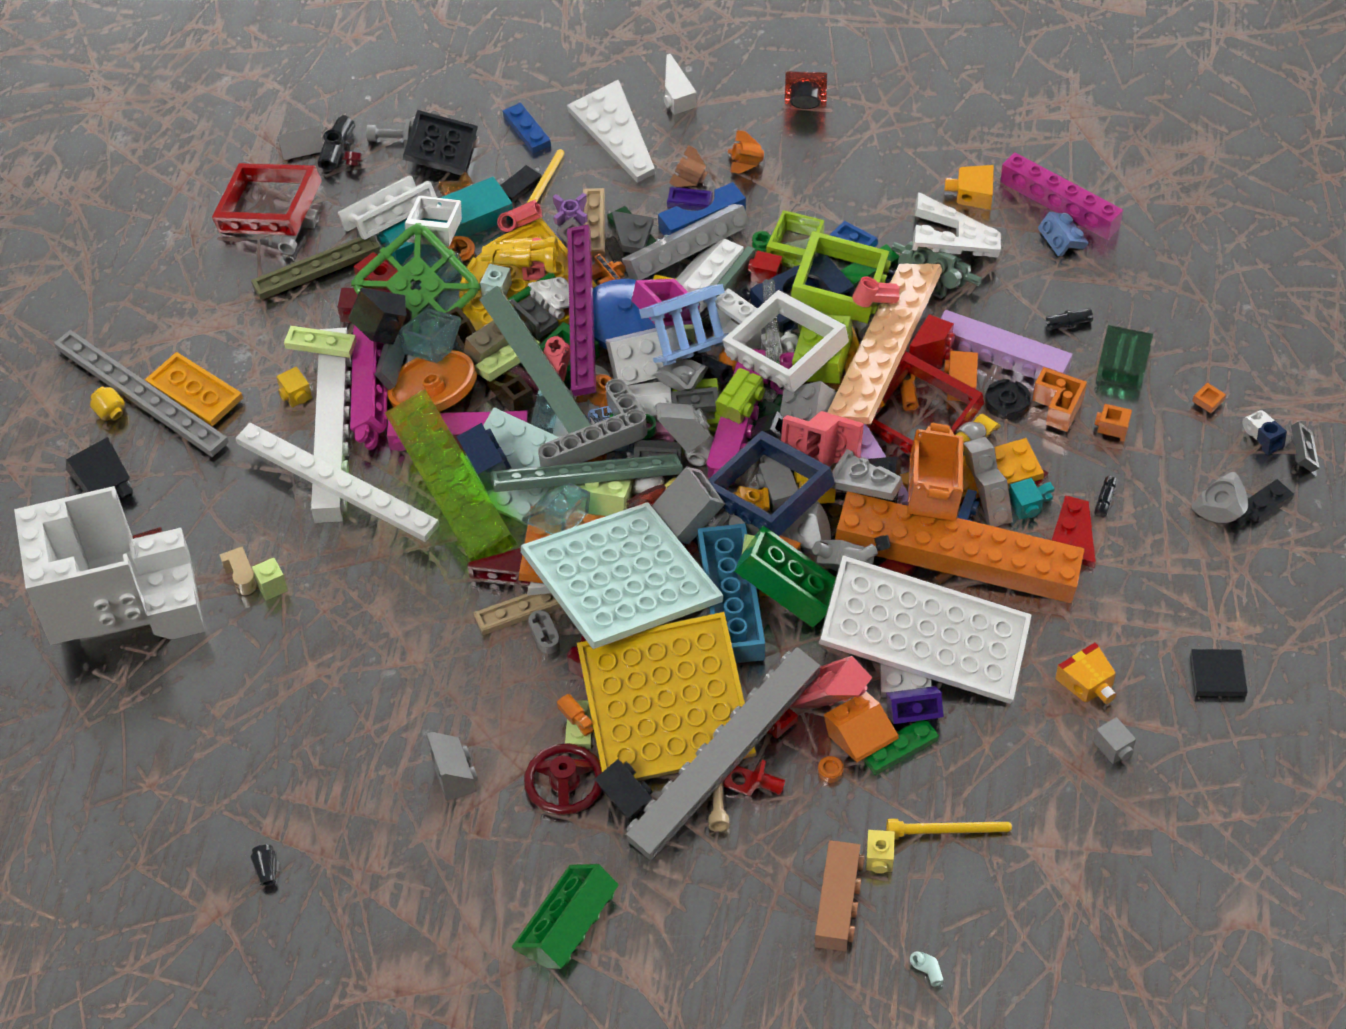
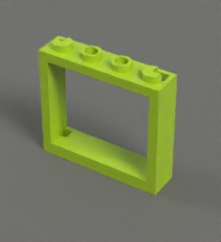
(843, 249)

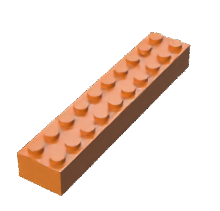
(963, 548)

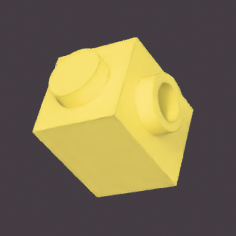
(880, 851)

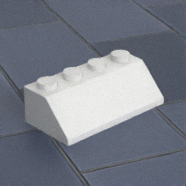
(709, 266)

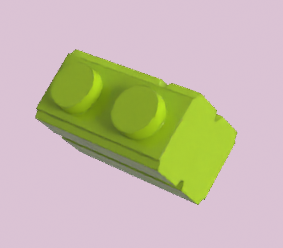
(740, 396)

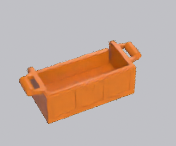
(935, 473)

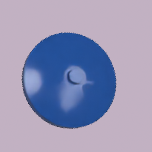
(615, 312)

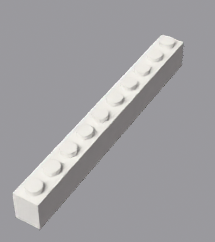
(331, 429)

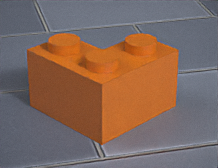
(1061, 394)

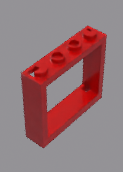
(267, 223)
(936, 378)

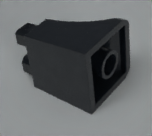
(99, 469)

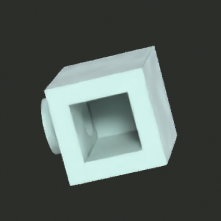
(496, 276)

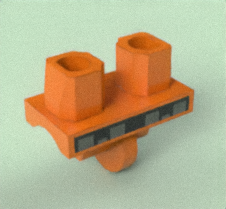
(607, 271)

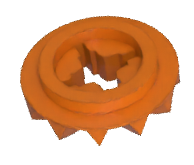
(465, 245)

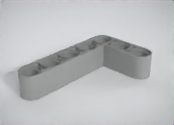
(602, 437)

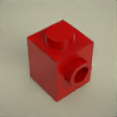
(765, 266)

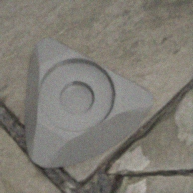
(682, 375)
(1222, 500)
(809, 528)

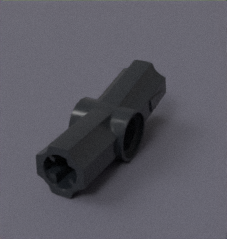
(334, 143)
(716, 368)

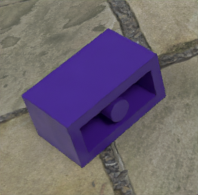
(914, 704)

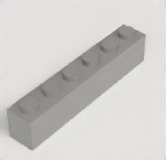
(686, 242)

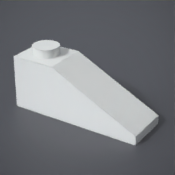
(678, 90)

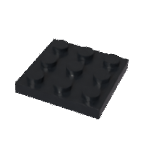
(440, 142)

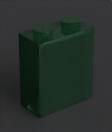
(1124, 356)

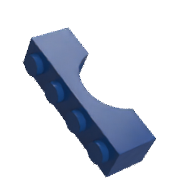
(678, 218)

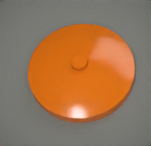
(444, 381)

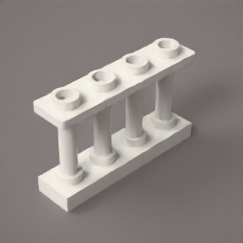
(384, 207)

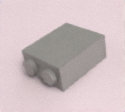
(688, 504)

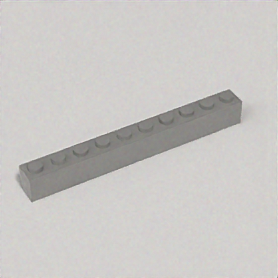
(723, 753)

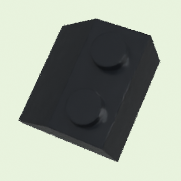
(379, 314)

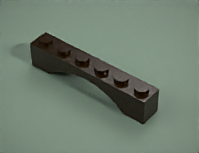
(508, 386)

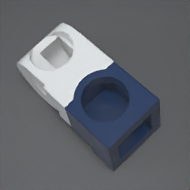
(1265, 431)

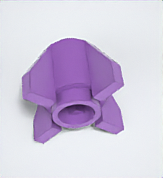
(570, 208)

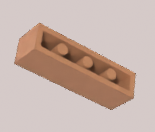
(837, 896)

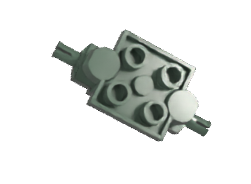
(953, 270)

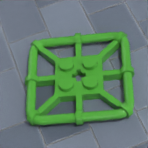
(417, 270)

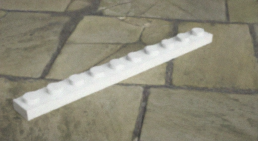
(338, 482)

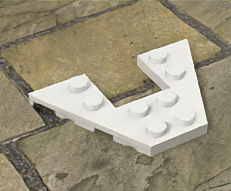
(969, 233)

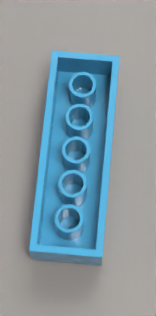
(719, 555)

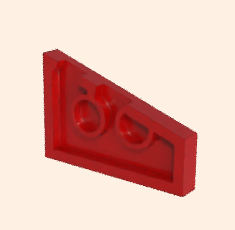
(1075, 528)

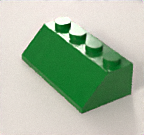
(787, 576)
(566, 915)

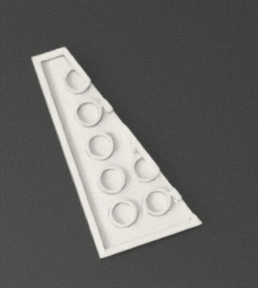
(611, 123)

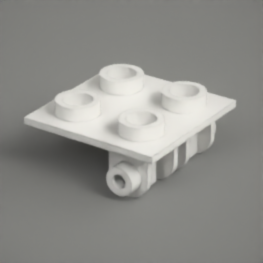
(551, 295)

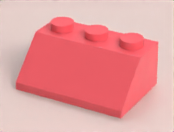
(835, 683)

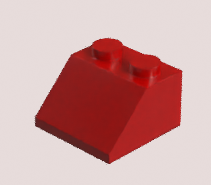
(933, 341)

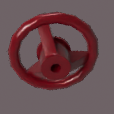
(563, 777)

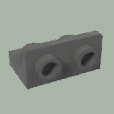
(535, 317)

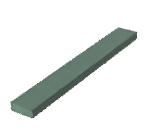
(534, 360)
(585, 472)

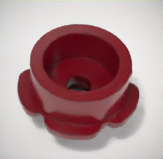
(352, 158)

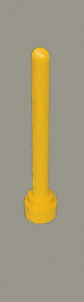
(547, 175)
(939, 828)

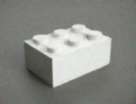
(633, 354)

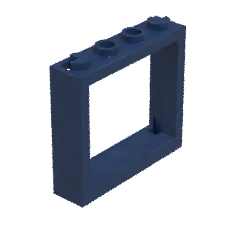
(762, 444)

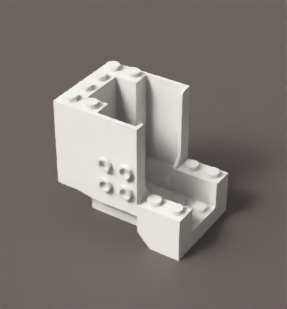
(96, 578)

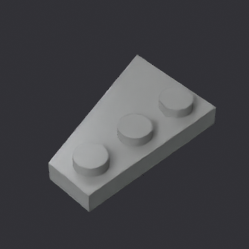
(861, 477)

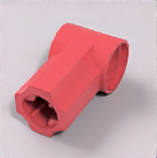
(521, 216)
(871, 291)

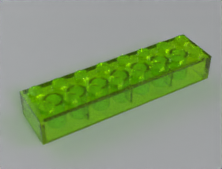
(450, 477)

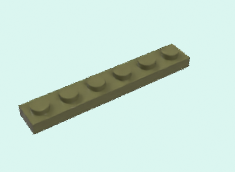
(314, 266)

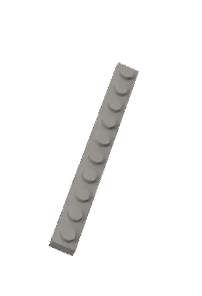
(141, 393)

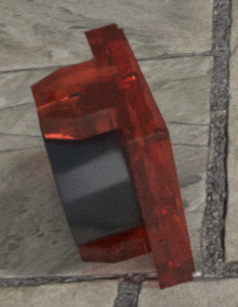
(805, 89)

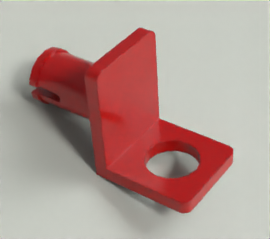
(755, 779)

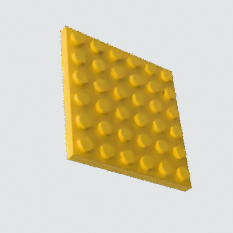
(661, 693)

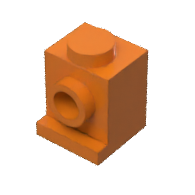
(1113, 421)

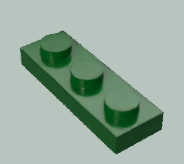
(910, 741)

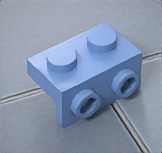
(1062, 233)

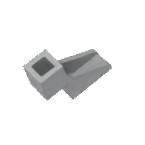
(989, 480)

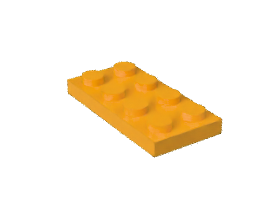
(194, 388)

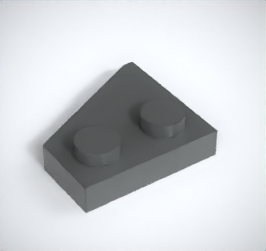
(632, 230)

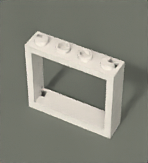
(834, 339)

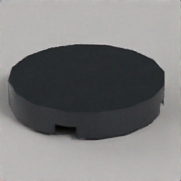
(1007, 399)

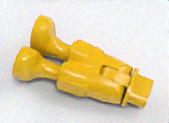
(523, 252)

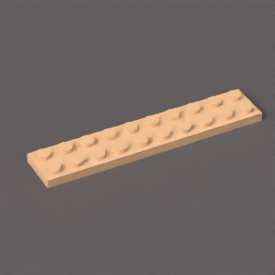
(885, 344)

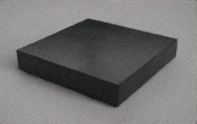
(1218, 672)

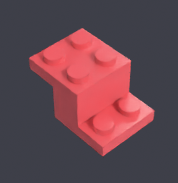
(823, 436)

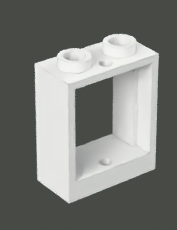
(428, 208)
(728, 308)

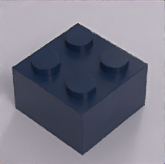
(483, 453)

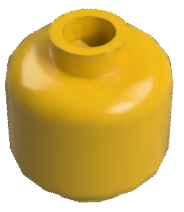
(107, 403)

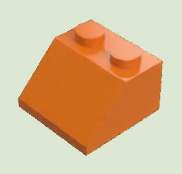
(860, 727)

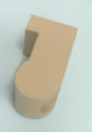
(243, 576)

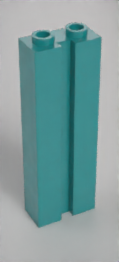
(480, 210)

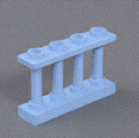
(674, 307)

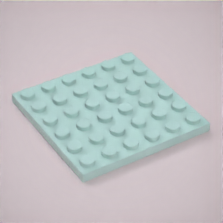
(621, 574)

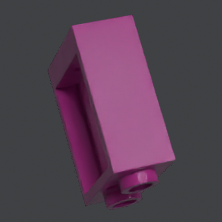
(655, 291)

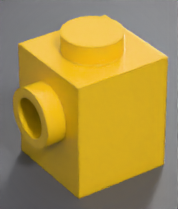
(293, 387)

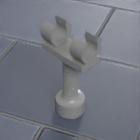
(373, 133)
(288, 244)

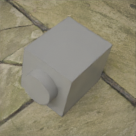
(1115, 741)

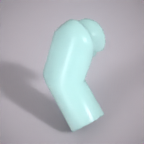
(929, 965)

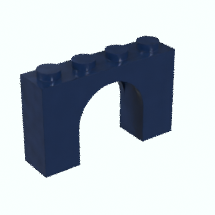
(822, 275)

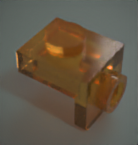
(448, 187)

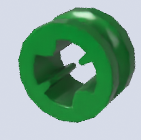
(757, 238)

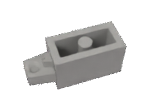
(777, 480)

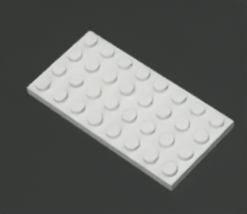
(926, 629)

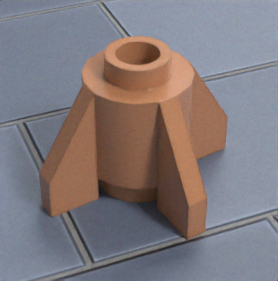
(690, 169)

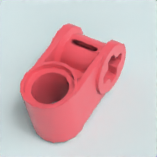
(557, 355)

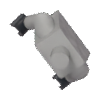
(831, 551)

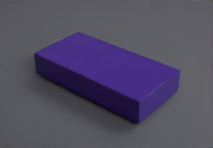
(689, 198)

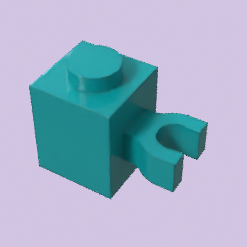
(1028, 499)

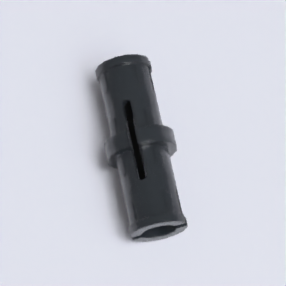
(1069, 318)

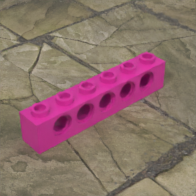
(1061, 195)

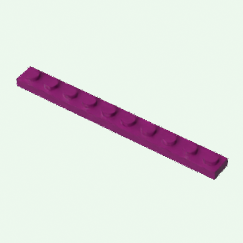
(581, 311)

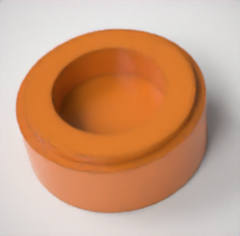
(830, 769)

